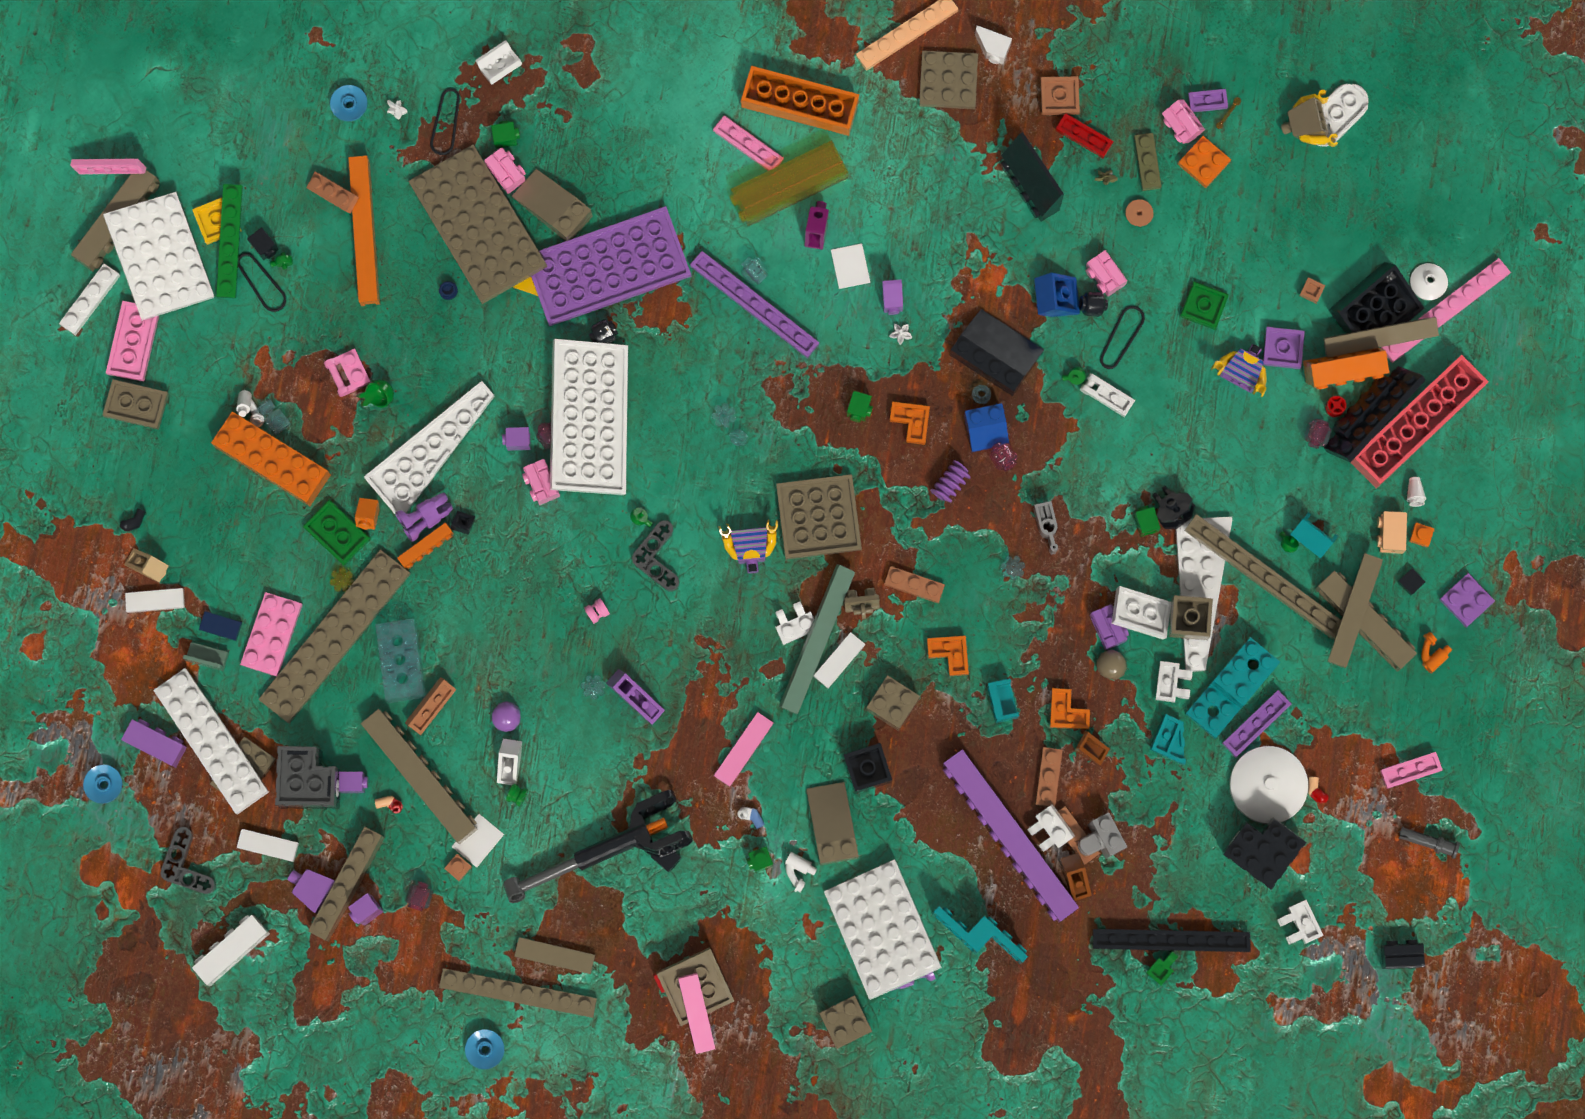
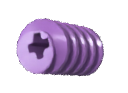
(950, 481)

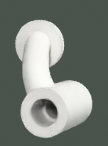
(245, 405)
(797, 862)

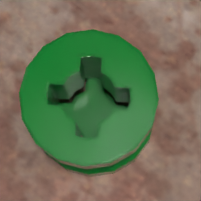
(516, 795)

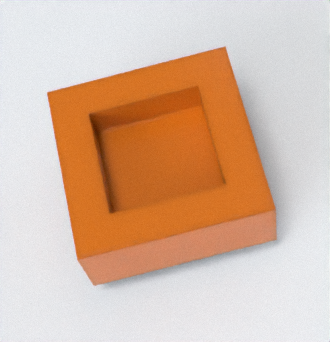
(1421, 535)

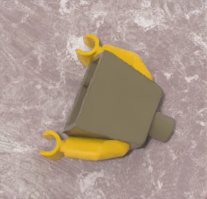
(1308, 121)

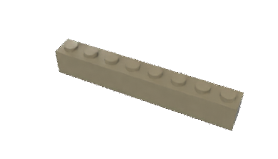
(423, 781)

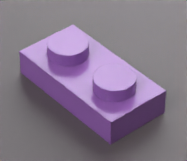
(1208, 100)

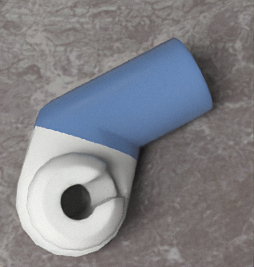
(751, 814)

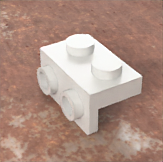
(498, 62)

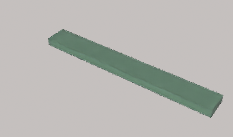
(817, 639)

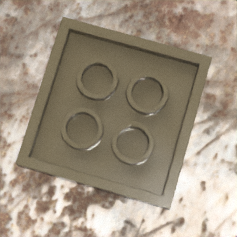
(948, 80)
(712, 983)

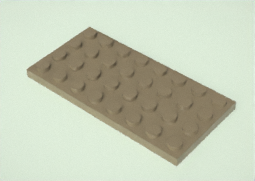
(477, 224)

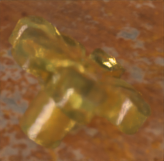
(338, 583)

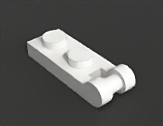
(1107, 395)

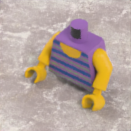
(1243, 369)
(750, 545)

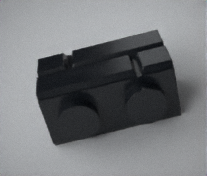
(1402, 955)

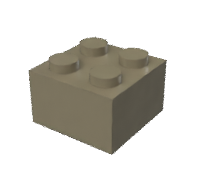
(1190, 617)
(893, 703)
(845, 1022)

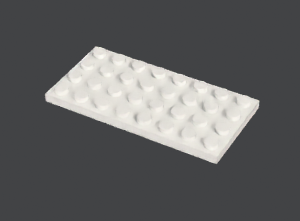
(589, 417)

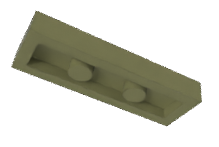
(1147, 161)

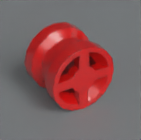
(1338, 403)

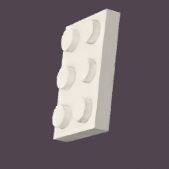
(1141, 612)

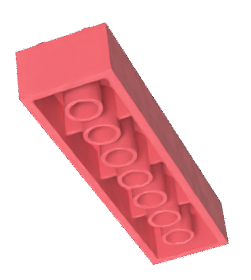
(1419, 421)

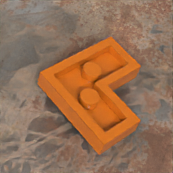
(915, 416)
(954, 649)
(1063, 715)

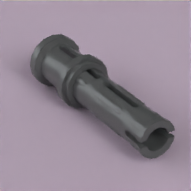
(1438, 844)

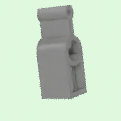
(1045, 516)

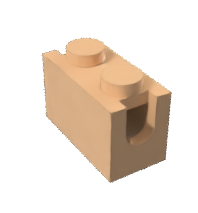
(1392, 532)

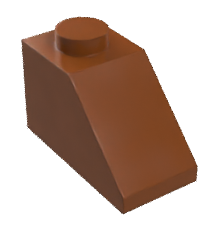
(1076, 876)

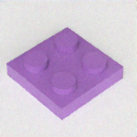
(1283, 348)
(1467, 600)

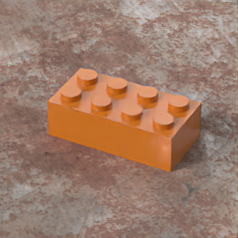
(1346, 367)

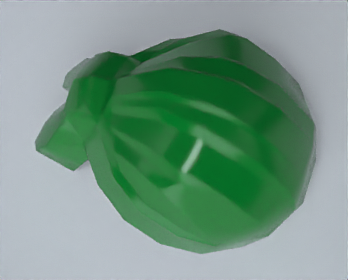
(378, 393)

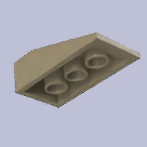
(553, 205)
(832, 823)

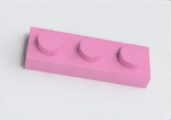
(1411, 770)

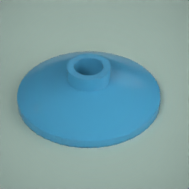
(345, 95)
(94, 780)
(474, 1047)

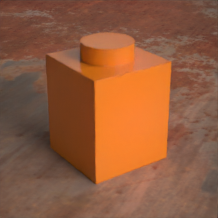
(367, 513)

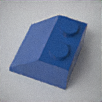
(1056, 295)
(986, 427)

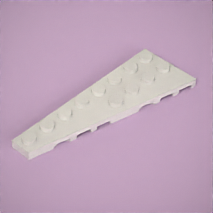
(412, 467)
(1200, 576)

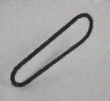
(437, 118)
(254, 289)
(1114, 330)

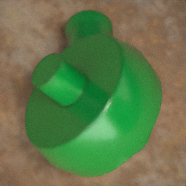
(282, 261)
(1075, 376)
(640, 517)
(1288, 543)

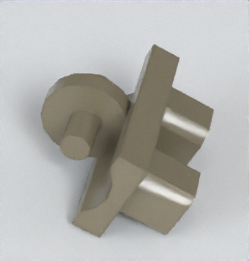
(862, 604)

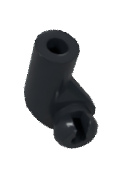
(133, 523)

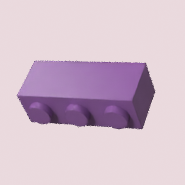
(154, 742)

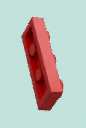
(1084, 135)

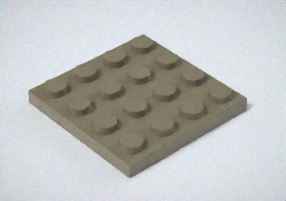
(818, 517)

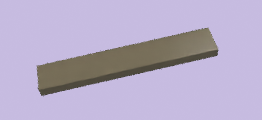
(1381, 336)
(1355, 610)

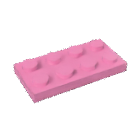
(131, 344)
(271, 634)

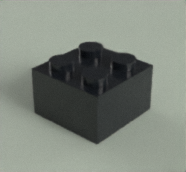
(867, 768)

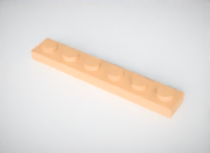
(906, 33)

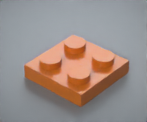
(1204, 162)

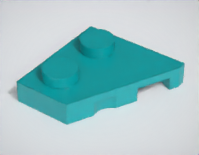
(1170, 740)

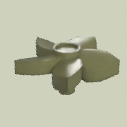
(1106, 177)

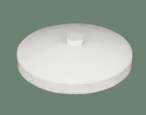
(1268, 784)

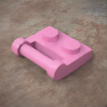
(353, 369)

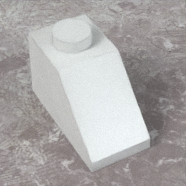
(994, 45)
(509, 761)

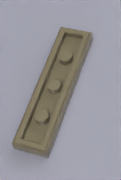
(554, 955)

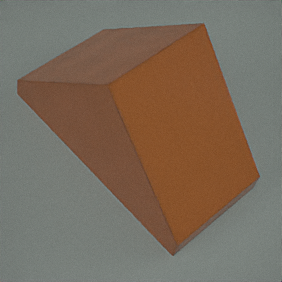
(1092, 748)

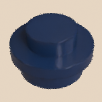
(448, 290)

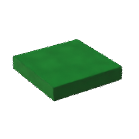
(1204, 305)

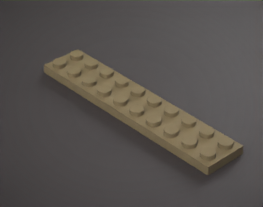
(334, 636)

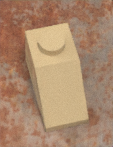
(146, 565)

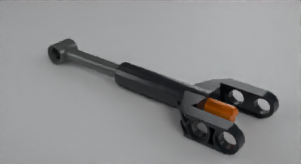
(636, 835)

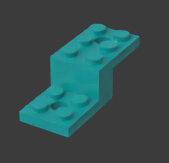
(1232, 688)
(980, 934)

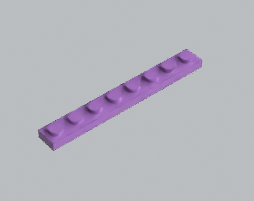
(754, 304)

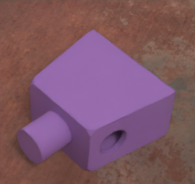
(311, 888)

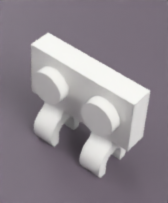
(796, 628)
(1167, 682)
(1054, 826)
(1305, 922)

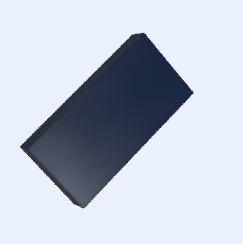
(220, 626)

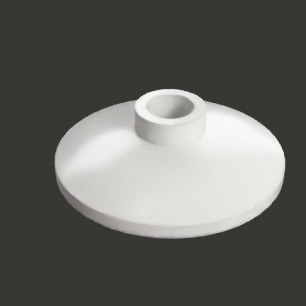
(1422, 287)

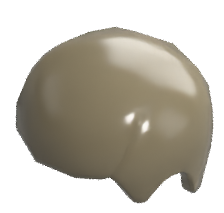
(1111, 664)

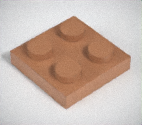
(1060, 95)

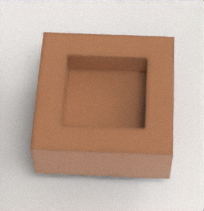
(1312, 290)
(458, 867)

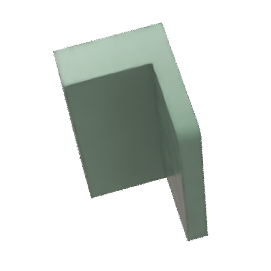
(206, 656)

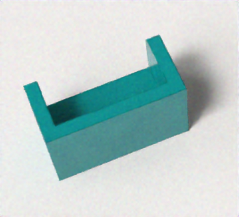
(1312, 537)
(1002, 700)

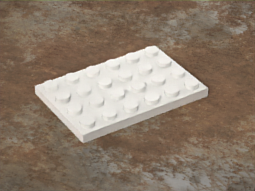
(158, 256)
(882, 929)

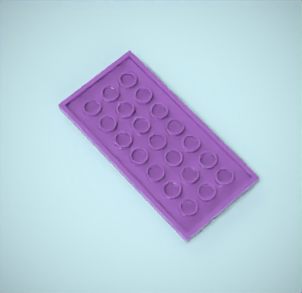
(610, 266)

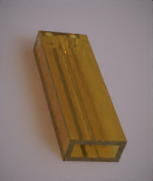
(789, 183)

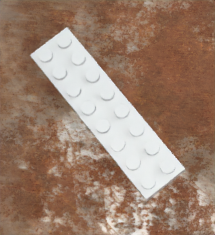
(211, 741)

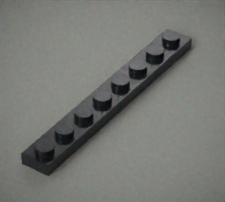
(1171, 940)

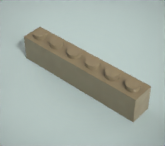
(98, 240)
(1374, 627)
(346, 884)

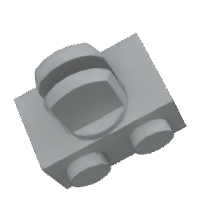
(1104, 837)

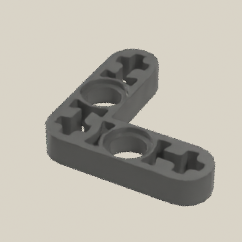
(650, 561)
(179, 871)

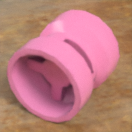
(600, 608)

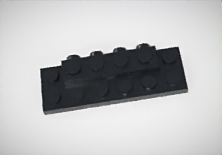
(1372, 412)

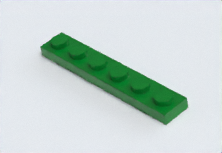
(229, 241)

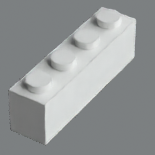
(230, 950)

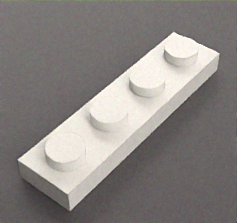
(89, 299)

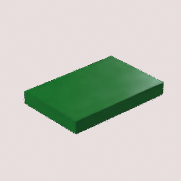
(336, 532)

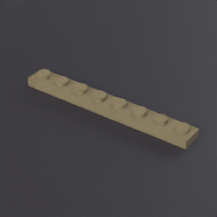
(518, 993)

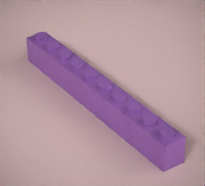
(1010, 836)

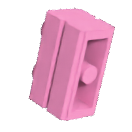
(1182, 121)
(505, 170)
(1105, 273)
(539, 479)

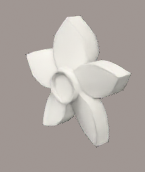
(396, 109)
(901, 333)

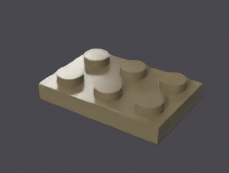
(135, 404)
(258, 758)

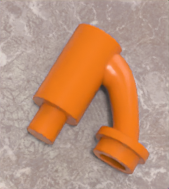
(1432, 662)

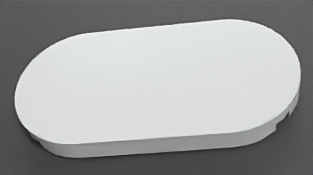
(1344, 109)

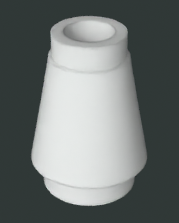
(1416, 495)

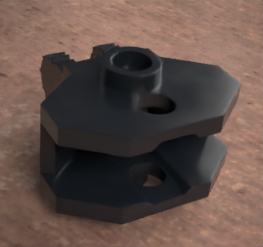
(1173, 507)

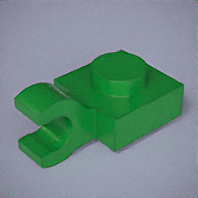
(1161, 969)

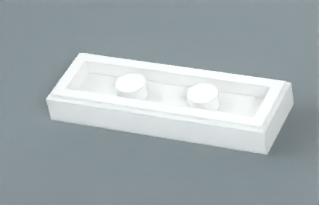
(155, 600)
(839, 660)
(267, 845)

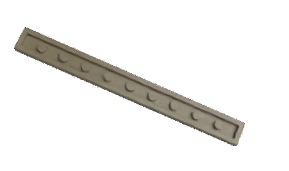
(1263, 576)

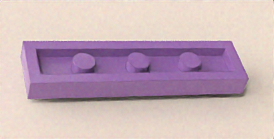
(1256, 723)

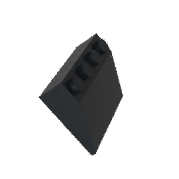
(1031, 178)
(1377, 301)
(996, 352)

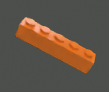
(425, 546)

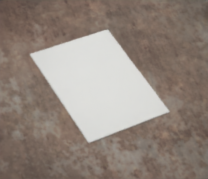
(850, 266)
(480, 843)

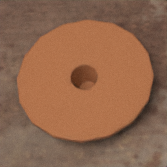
(1139, 213)

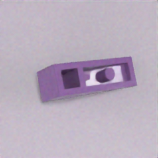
(635, 696)

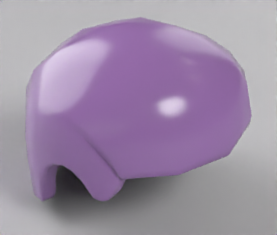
(506, 716)

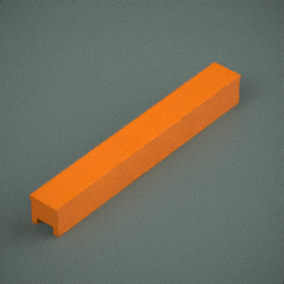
(364, 231)

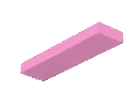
(747, 143)
(108, 166)
(743, 749)
(696, 1013)

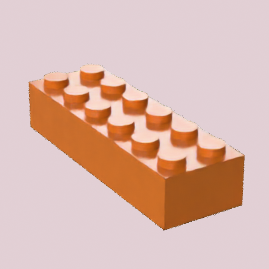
(800, 100)
(271, 458)

